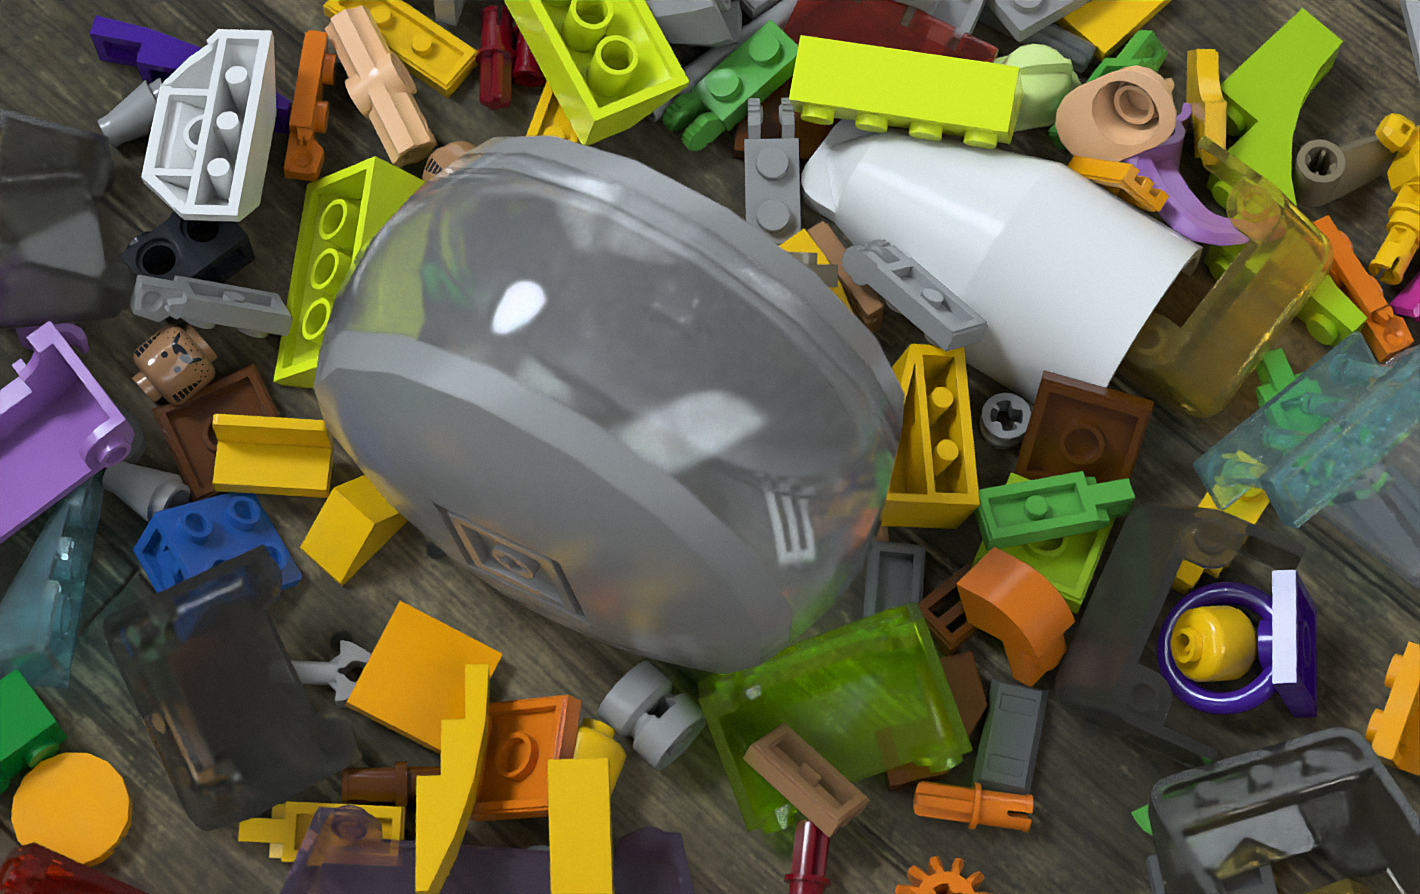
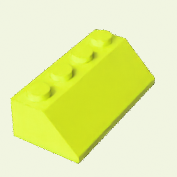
(600, 61)
(906, 91)
(335, 224)

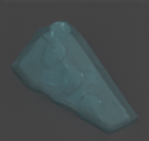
(48, 593)

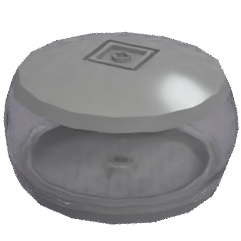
(614, 402)

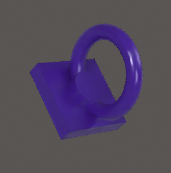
(1284, 645)

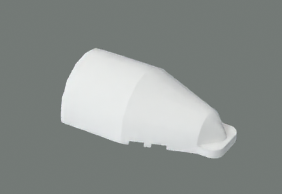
(1015, 236)

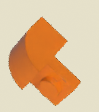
(1019, 609)

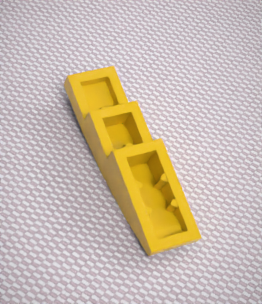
(448, 799)
(580, 826)

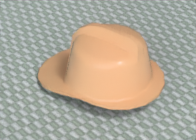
(1117, 114)

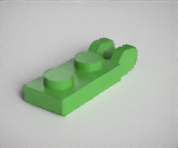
(748, 72)

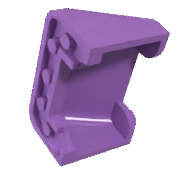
(53, 430)

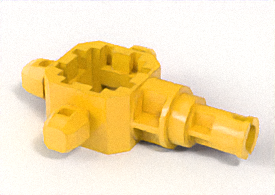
(1401, 243)

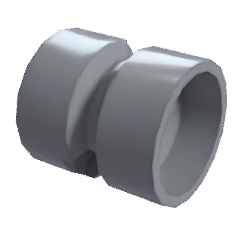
(633, 710)

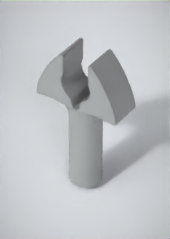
(334, 672)

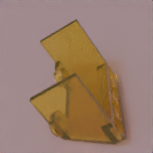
(1248, 305)

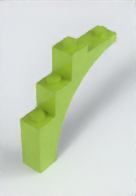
(1263, 114)

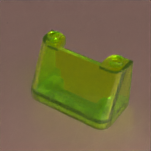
(854, 693)

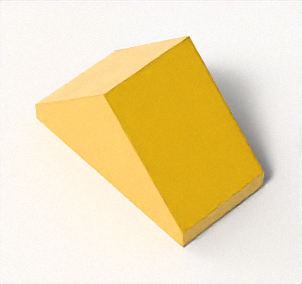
(350, 529)

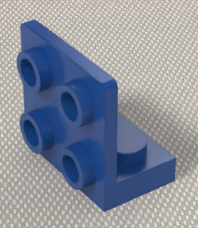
(207, 533)

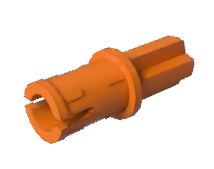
(973, 805)

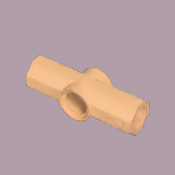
(380, 86)

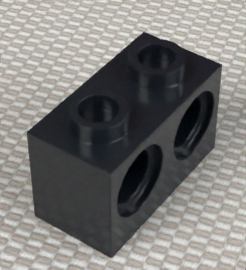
(176, 245)

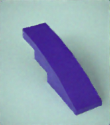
(157, 56)

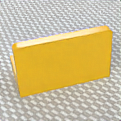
(272, 455)

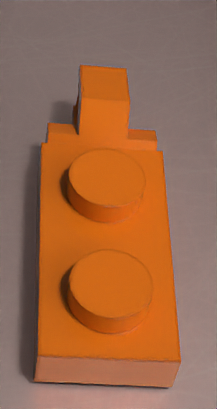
(309, 112)
(1383, 330)

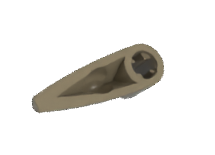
(1331, 171)

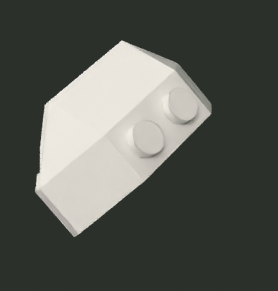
(215, 128)

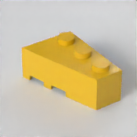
(935, 457)

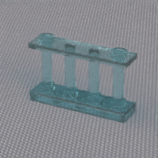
(1317, 432)

